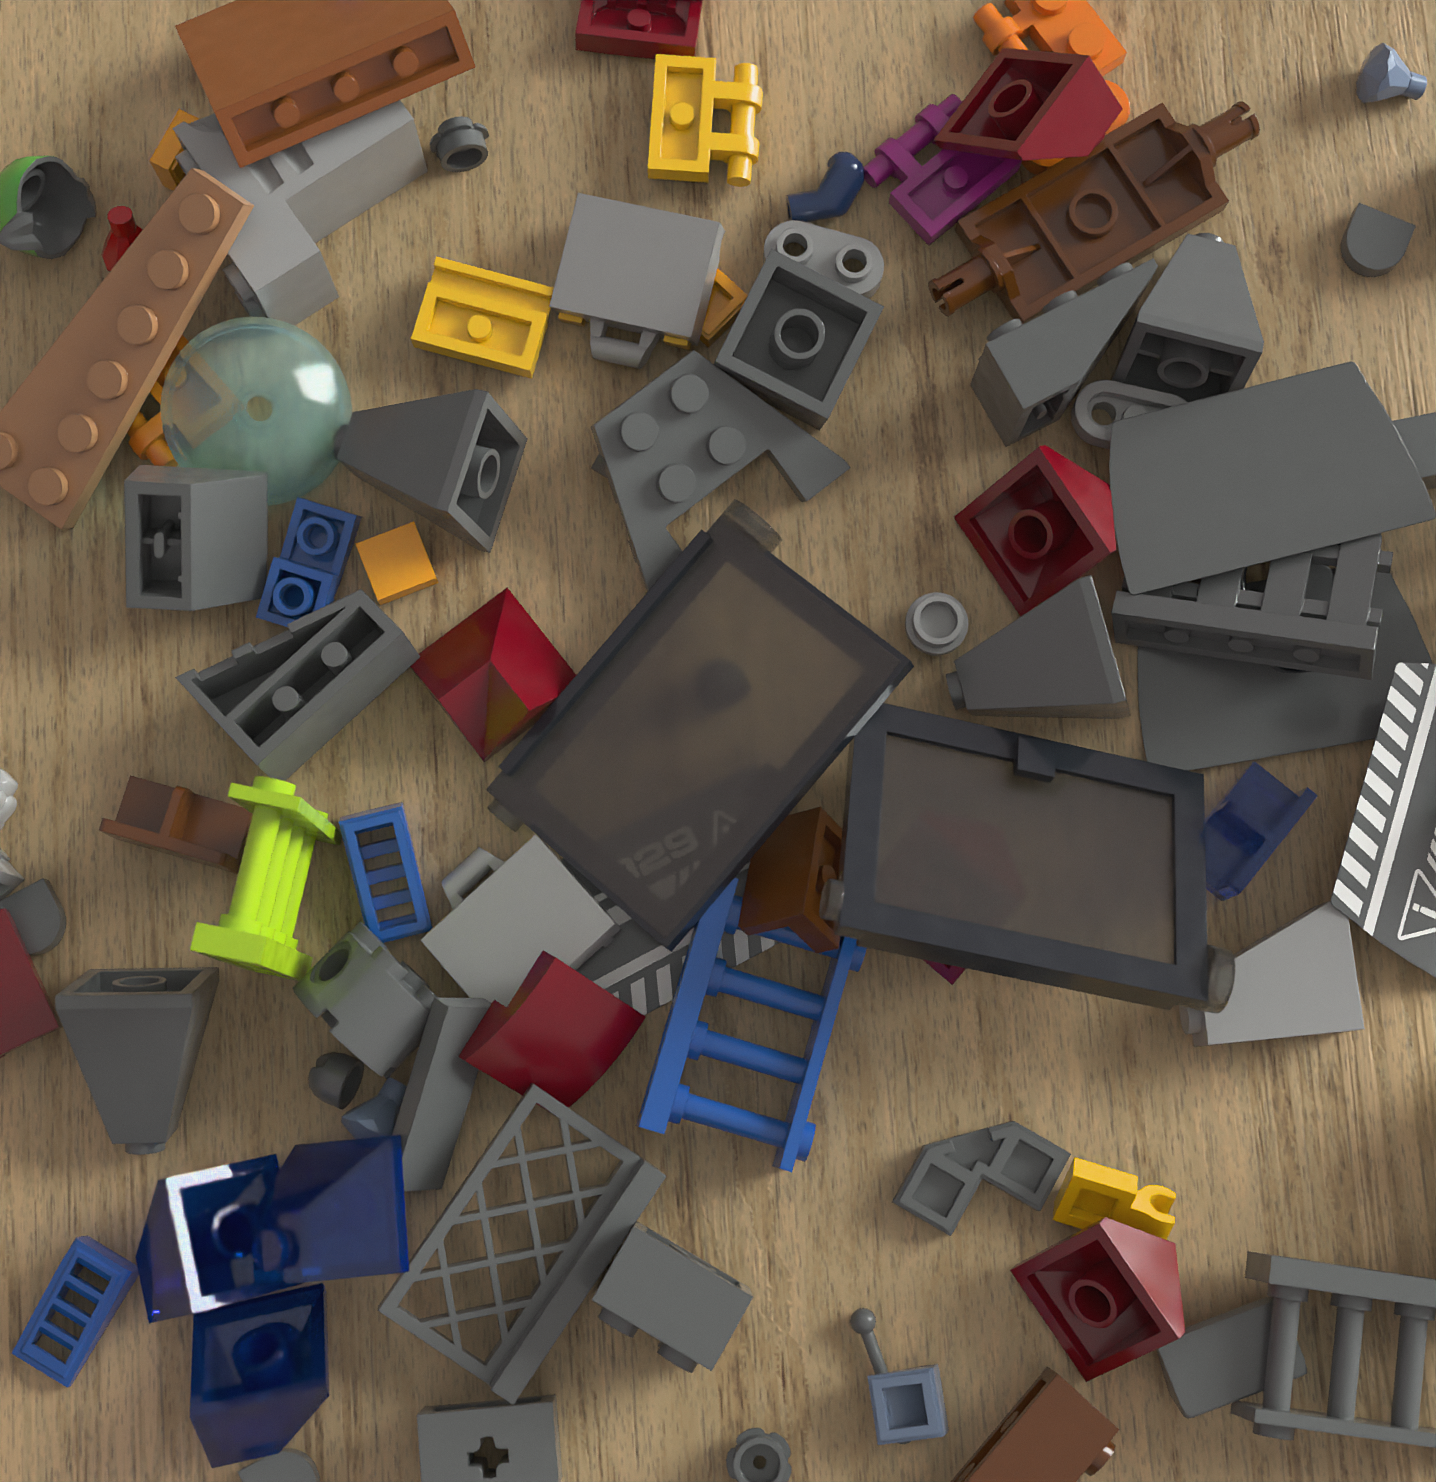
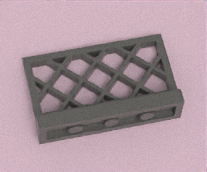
(569, 1275)

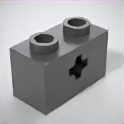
(455, 1431)

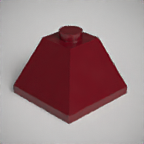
(1033, 108)

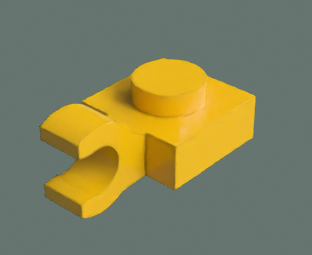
(1101, 1192)

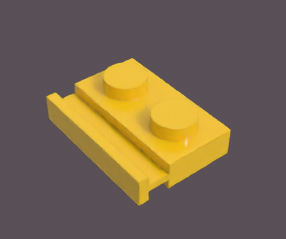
(483, 317)

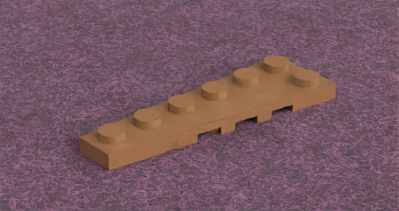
(101, 368)

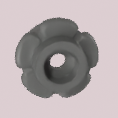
(460, 144)
(755, 1443)

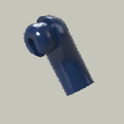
(834, 193)

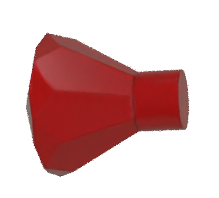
(121, 235)

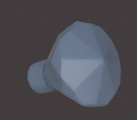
(1387, 76)
(378, 1114)

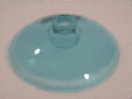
(247, 359)

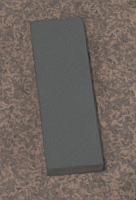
(438, 1092)

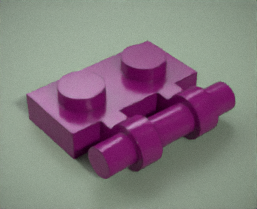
(944, 187)

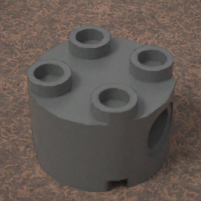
(368, 1000)

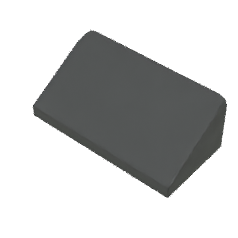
(1221, 1359)

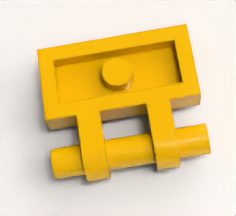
(683, 118)

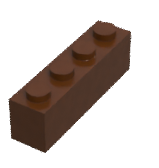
(1044, 1438)

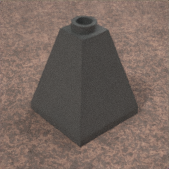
(1195, 327)
(440, 458)
(1045, 664)
(138, 1045)

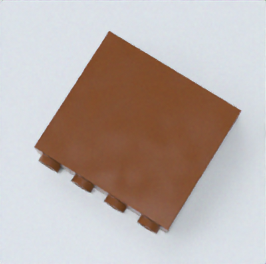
(312, 65)

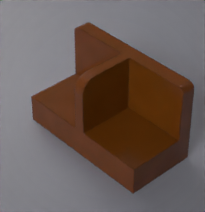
(181, 824)
(789, 878)

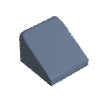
(908, 1404)

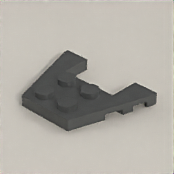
(687, 439)

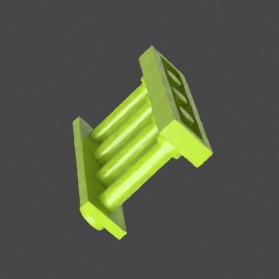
(269, 882)

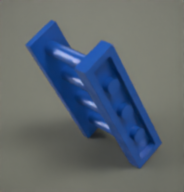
(689, 1038)

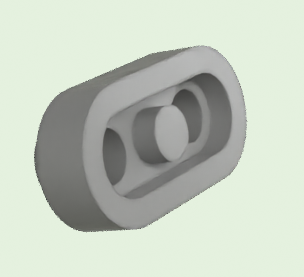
(827, 251)
(1120, 402)

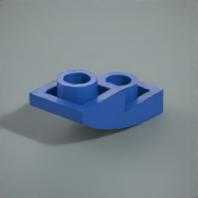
(309, 562)

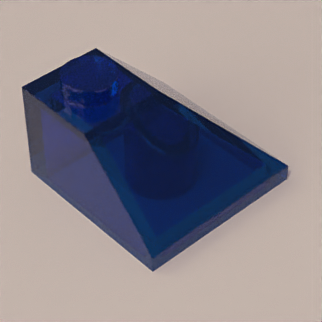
(333, 1214)
(200, 1239)
(258, 1372)

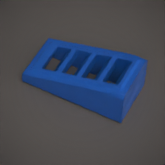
(371, 820)
(102, 1261)

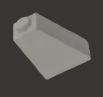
(1288, 985)

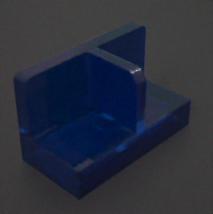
(1249, 828)

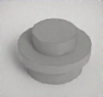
(936, 623)

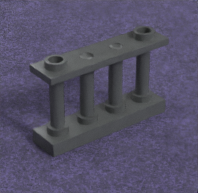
(1353, 1295)

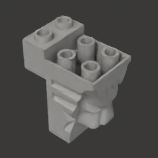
(302, 199)

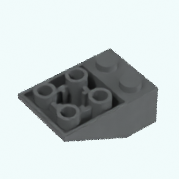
(1039, 366)

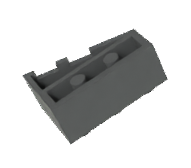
(304, 683)

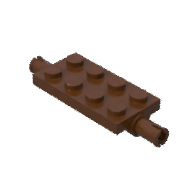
(1094, 212)

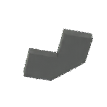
(952, 1169)

